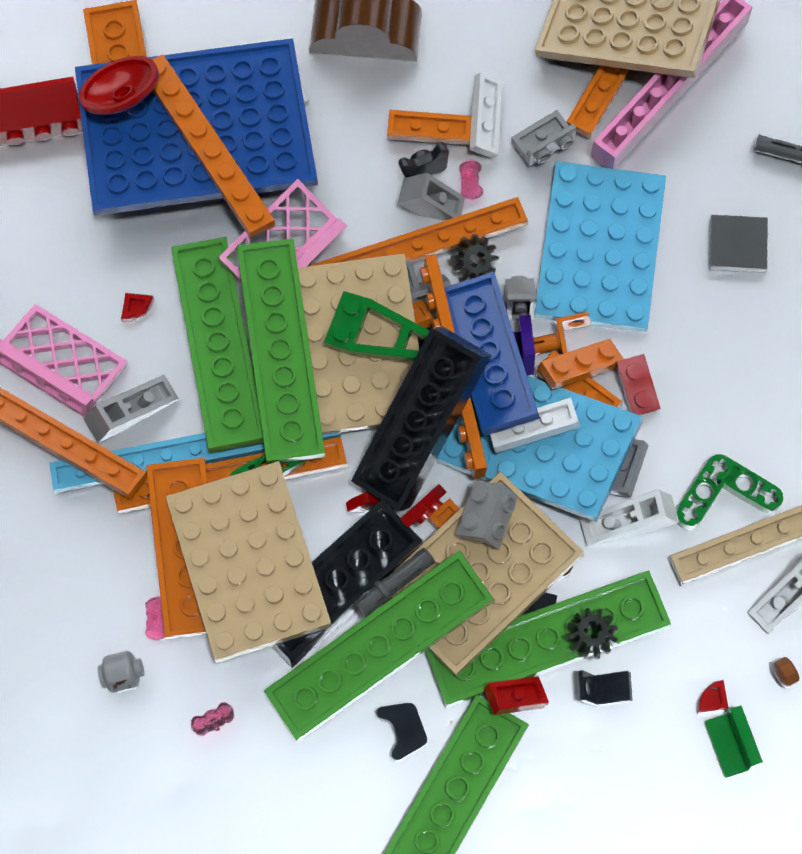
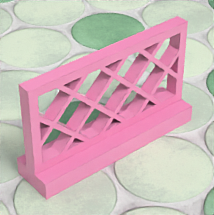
(313, 246)
(50, 381)

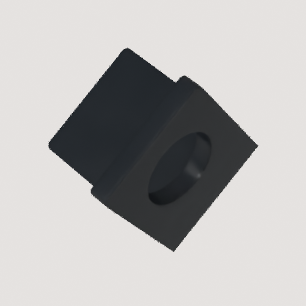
(605, 688)

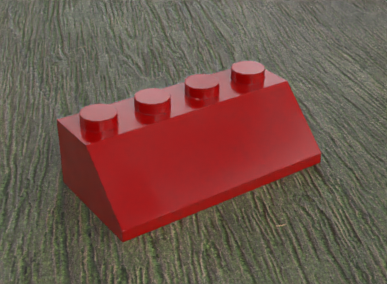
(39, 111)

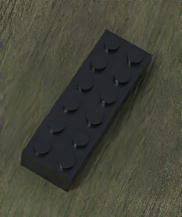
(421, 418)
(351, 567)

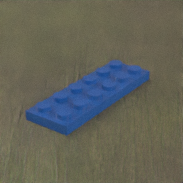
(481, 318)

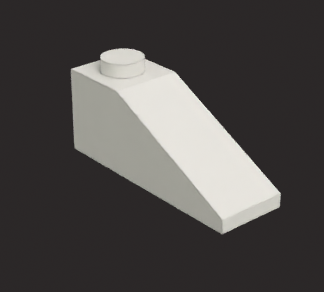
(631, 518)
(780, 601)

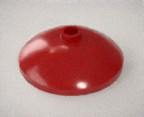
(119, 85)

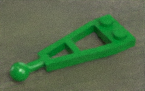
(350, 320)

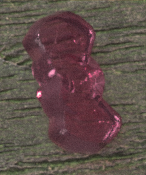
(470, 180)
(154, 623)
(212, 719)

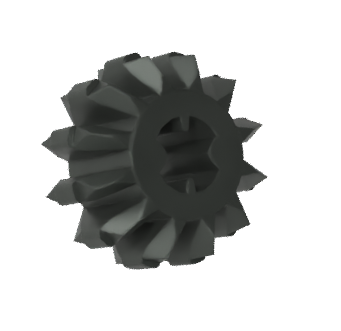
(474, 246)
(604, 637)

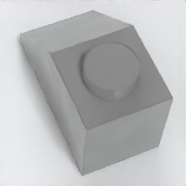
(430, 197)
(520, 297)

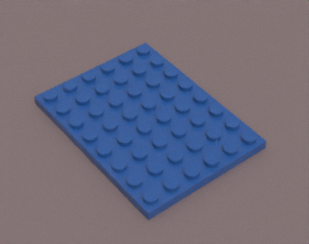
(247, 97)

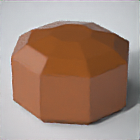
(786, 672)

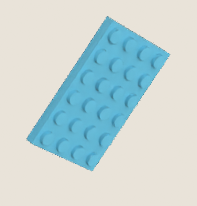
(601, 246)
(566, 469)

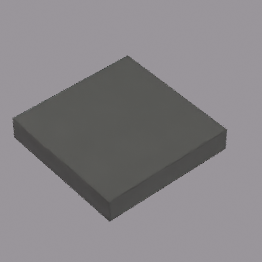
(738, 243)

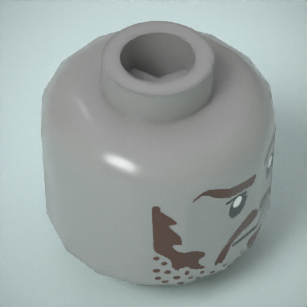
(120, 672)

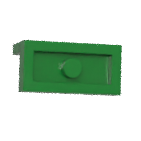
(733, 743)

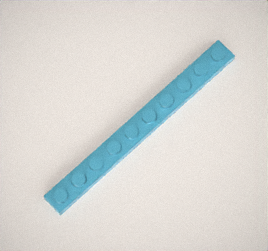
(68, 478)

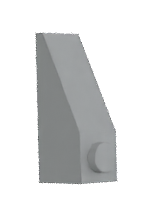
(129, 408)

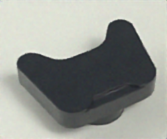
(425, 161)
(407, 728)

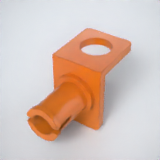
(557, 340)

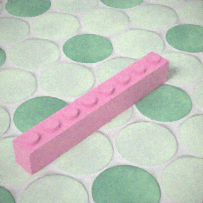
(665, 90)

